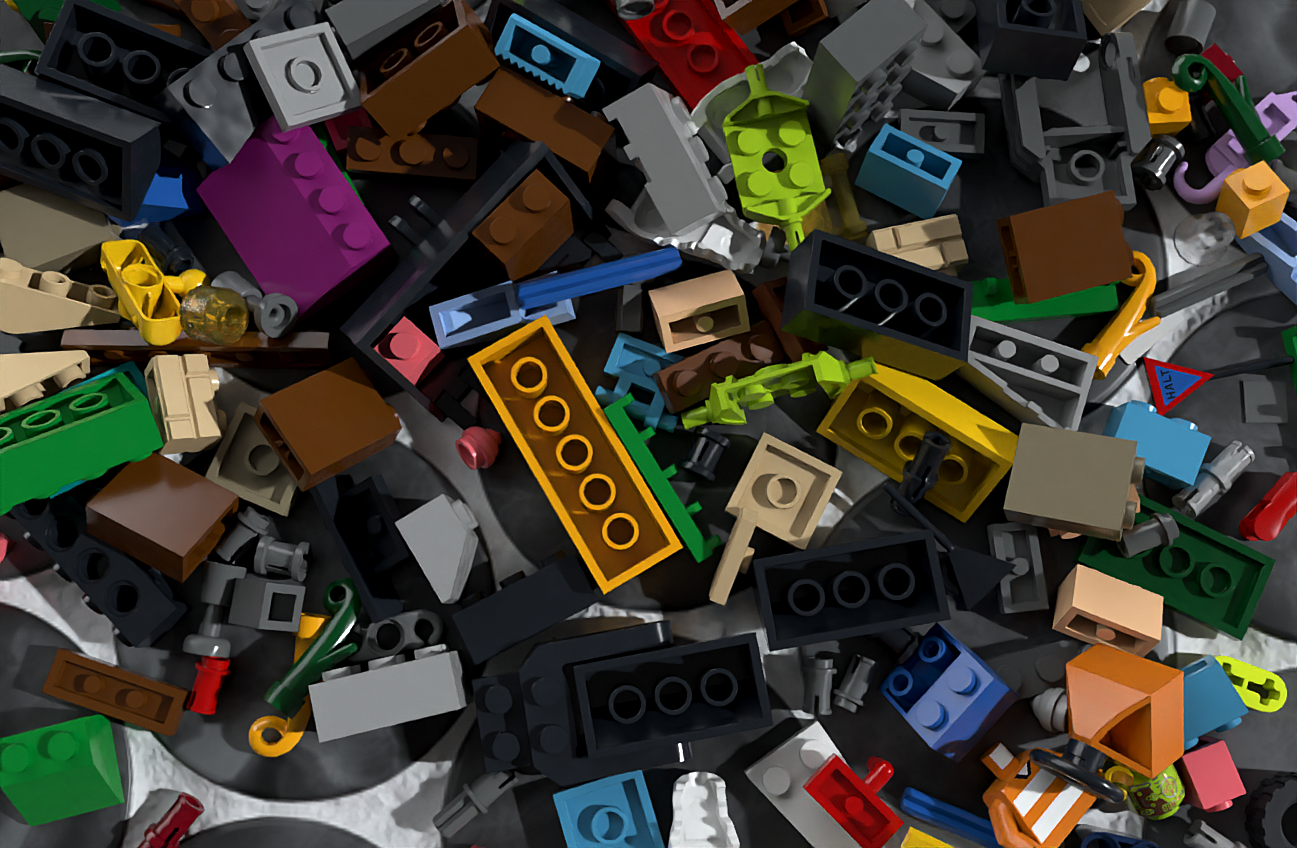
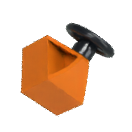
(1118, 713)

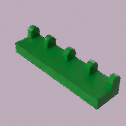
(994, 302)
(657, 482)

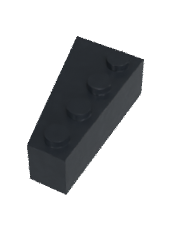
(221, 97)

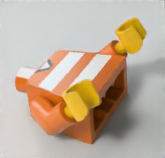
(1032, 805)

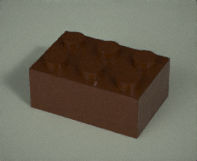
(427, 69)
(523, 110)

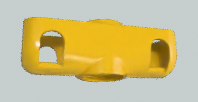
(144, 291)

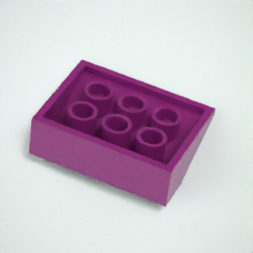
(295, 218)

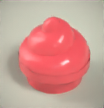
(478, 447)

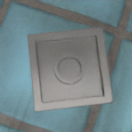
(303, 76)

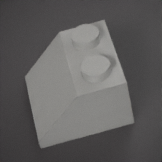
(443, 544)

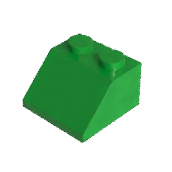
(61, 769)

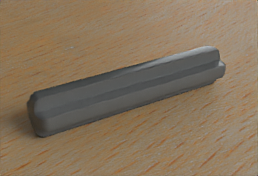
(1207, 285)

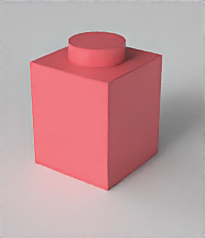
(410, 351)
(1209, 775)

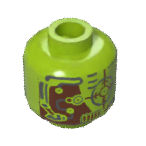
(1157, 796)

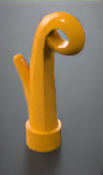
(1125, 324)
(309, 629)

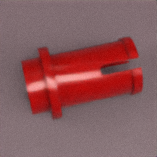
(208, 684)

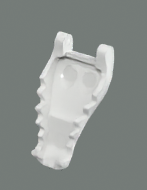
(784, 72)
(723, 240)
(701, 813)

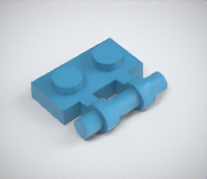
(632, 365)

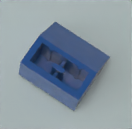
(947, 693)

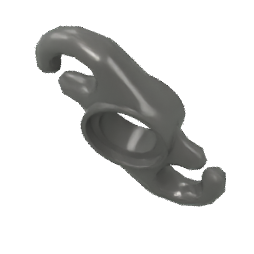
(406, 624)

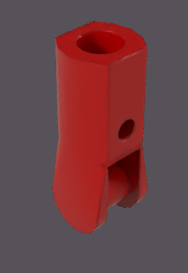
(1272, 512)

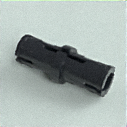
(921, 472)

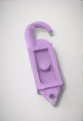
(1225, 155)

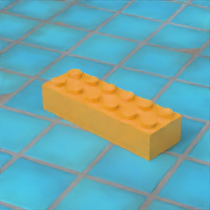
(574, 454)

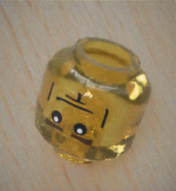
(214, 315)

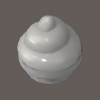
(1051, 709)

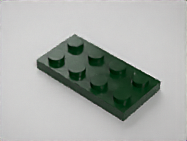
(1198, 575)

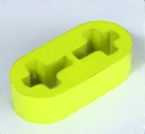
(1246, 673)

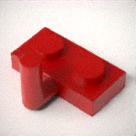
(855, 801)

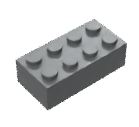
(861, 70)

